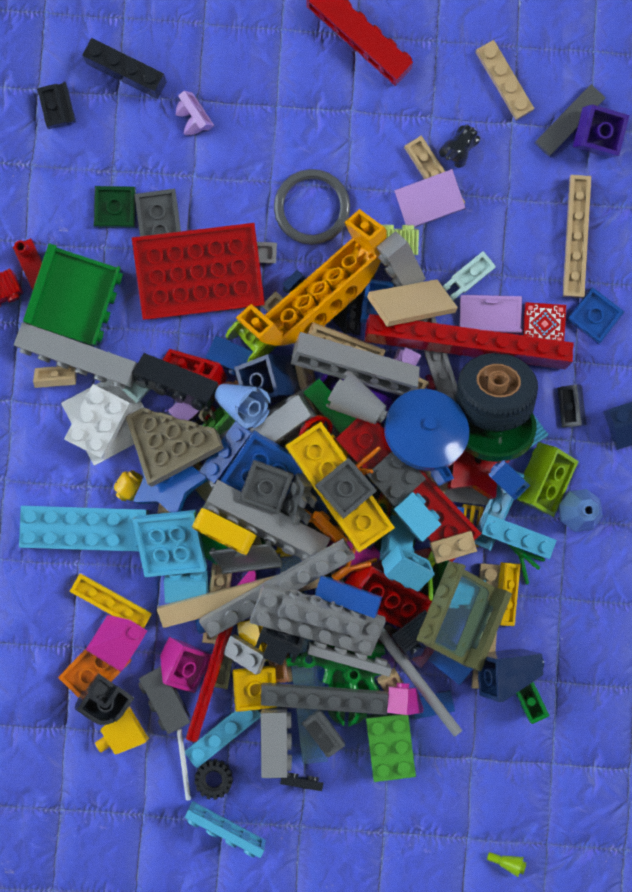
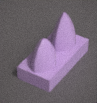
(199, 119)

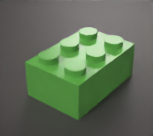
(390, 746)

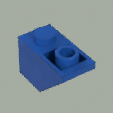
(508, 479)

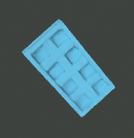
(231, 832)

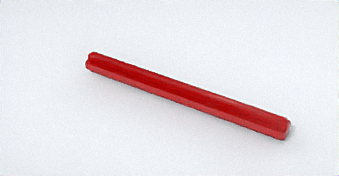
(208, 685)

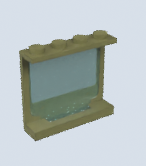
(463, 617)

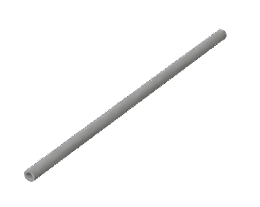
(411, 672)

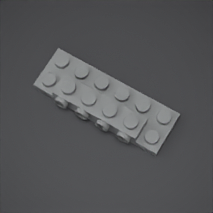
(316, 619)

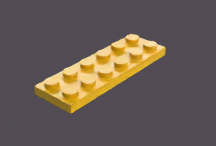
(317, 457)

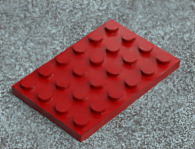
(198, 271)

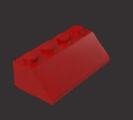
(397, 603)

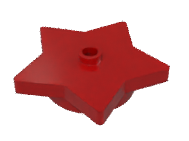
(473, 473)

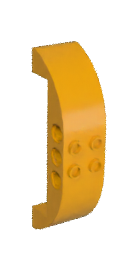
(325, 290)

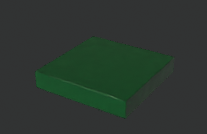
(114, 207)

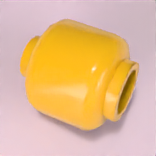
(128, 485)

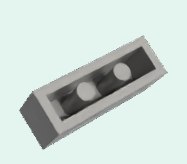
(400, 261)

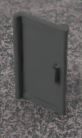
(258, 558)

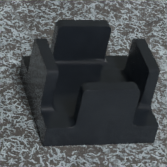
(279, 645)

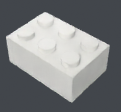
(98, 421)

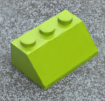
(548, 478)

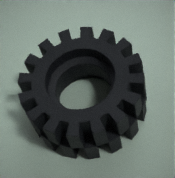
(204, 788)

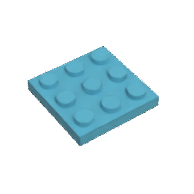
(169, 543)

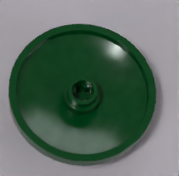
(501, 445)

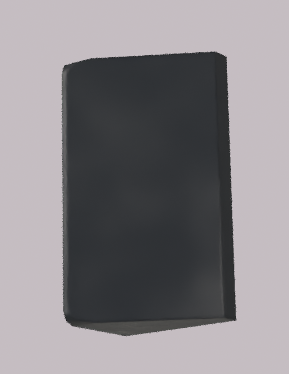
(571, 406)

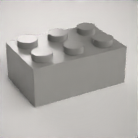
(275, 742)

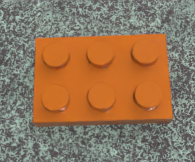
(84, 669)

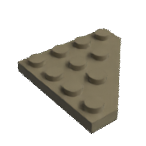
(169, 444)

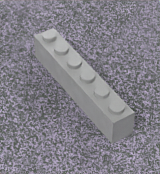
(75, 354)
(368, 367)
(283, 421)
(272, 527)

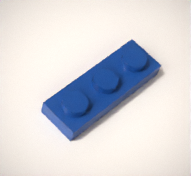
(219, 462)

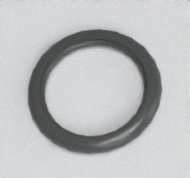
(307, 238)

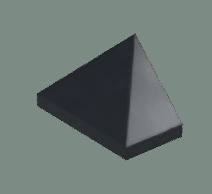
(350, 317)

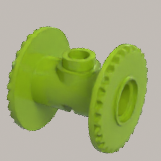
(259, 348)

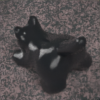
(459, 147)

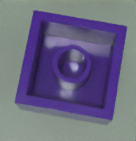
(601, 131)

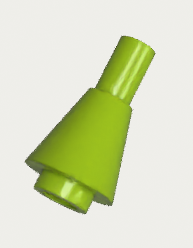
(513, 864)

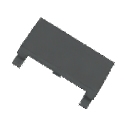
(323, 733)

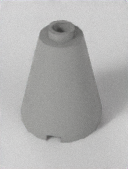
(356, 400)

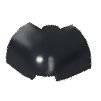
(103, 701)

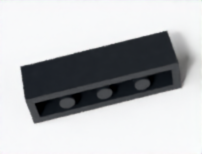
(124, 68)
(175, 382)

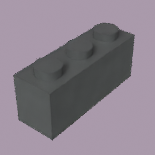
(164, 701)

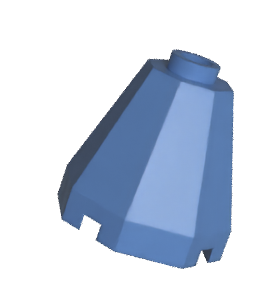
(573, 509)

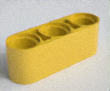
(223, 531)

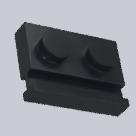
(56, 105)
(310, 782)

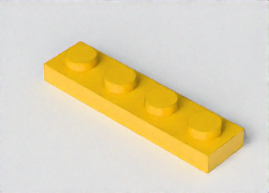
(109, 600)

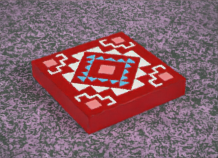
(544, 320)

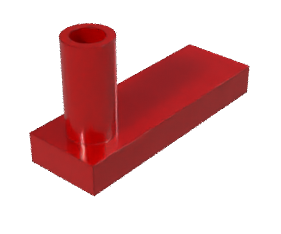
(29, 259)

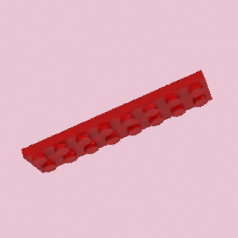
(363, 437)

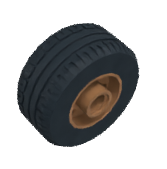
(497, 392)

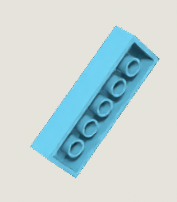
(78, 528)

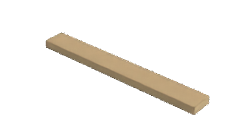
(199, 606)

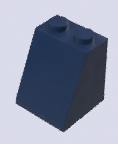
(272, 374)
(508, 673)

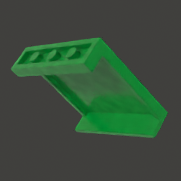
(72, 295)

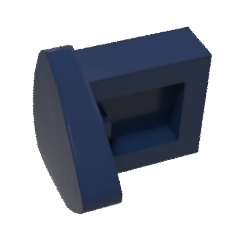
(293, 281)

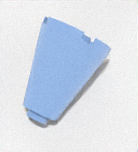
(244, 403)

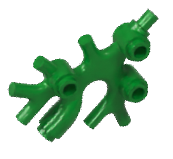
(331, 667)

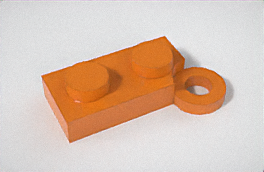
(322, 522)

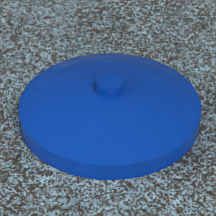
(426, 429)

